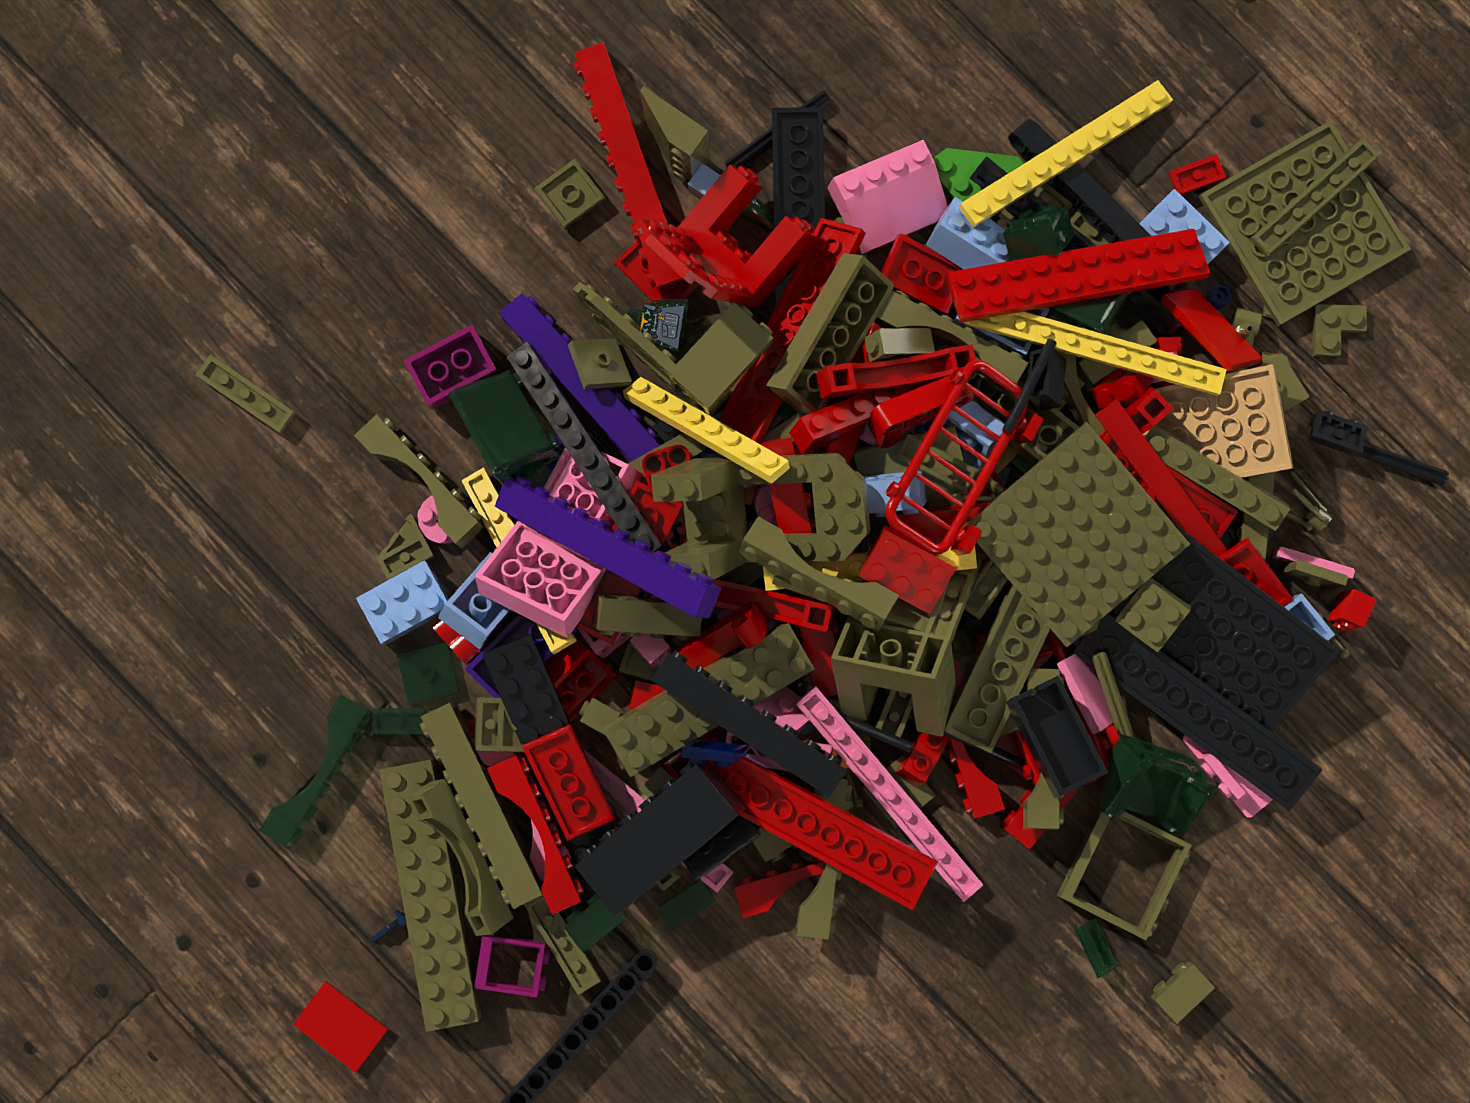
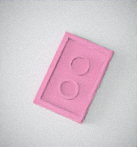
(1087, 692)

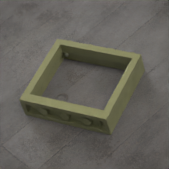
(1159, 899)

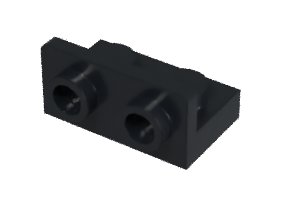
(1338, 432)

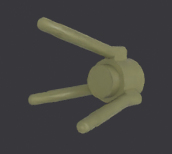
(1317, 515)

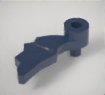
(401, 920)

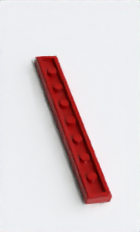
(1156, 475)

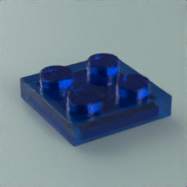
(721, 752)

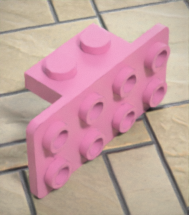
(1231, 784)

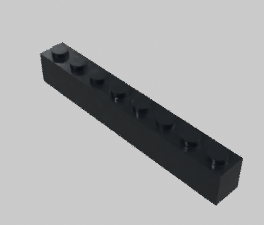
(747, 723)

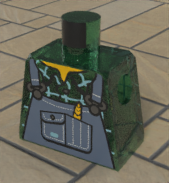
(663, 321)

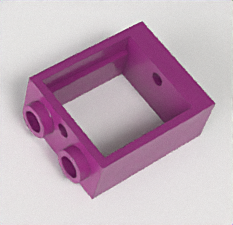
(485, 959)

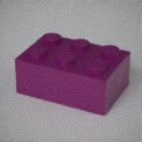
(449, 365)

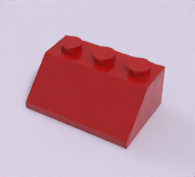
(578, 676)

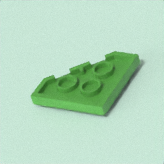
(958, 165)

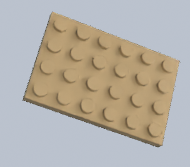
(1235, 429)

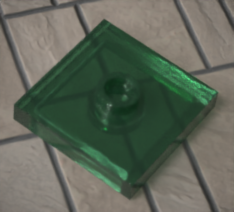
(428, 673)

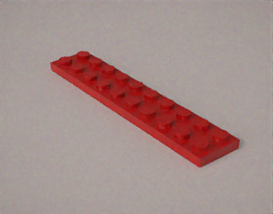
(1077, 275)
(752, 402)
(828, 831)

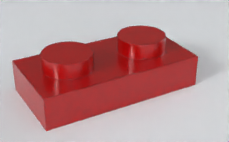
(1197, 175)

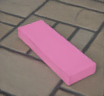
(1288, 555)

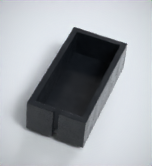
(1056, 737)

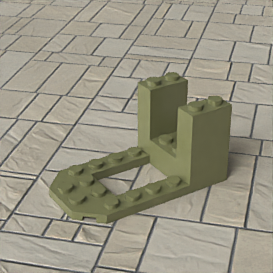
(708, 369)
(717, 512)
(905, 660)

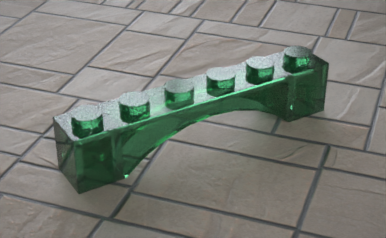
(344, 724)

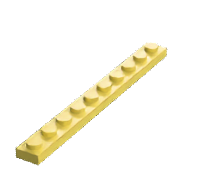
(1065, 154)
(1107, 350)

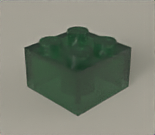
(1038, 233)
(591, 924)

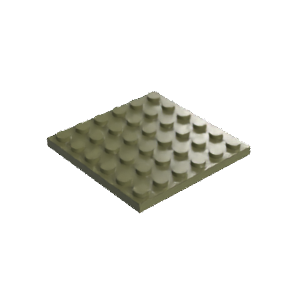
(1329, 251)
(1077, 534)

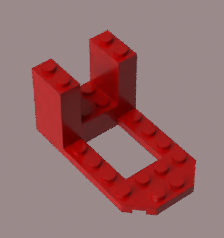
(732, 272)

